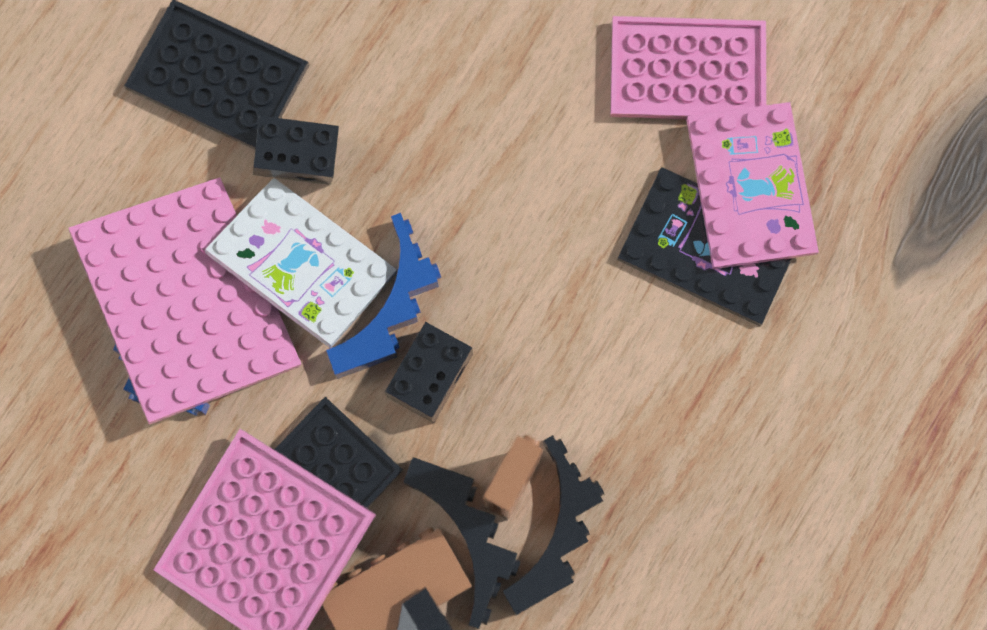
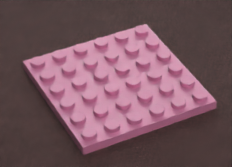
(264, 539)

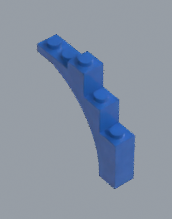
(374, 343)

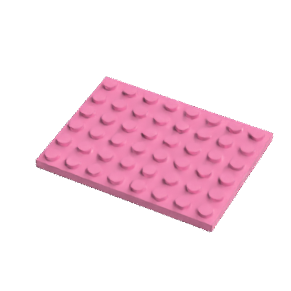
(173, 310)

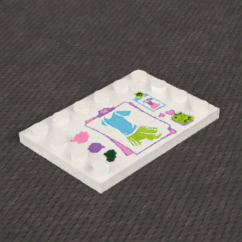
(301, 262)

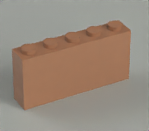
(513, 476)
(375, 596)

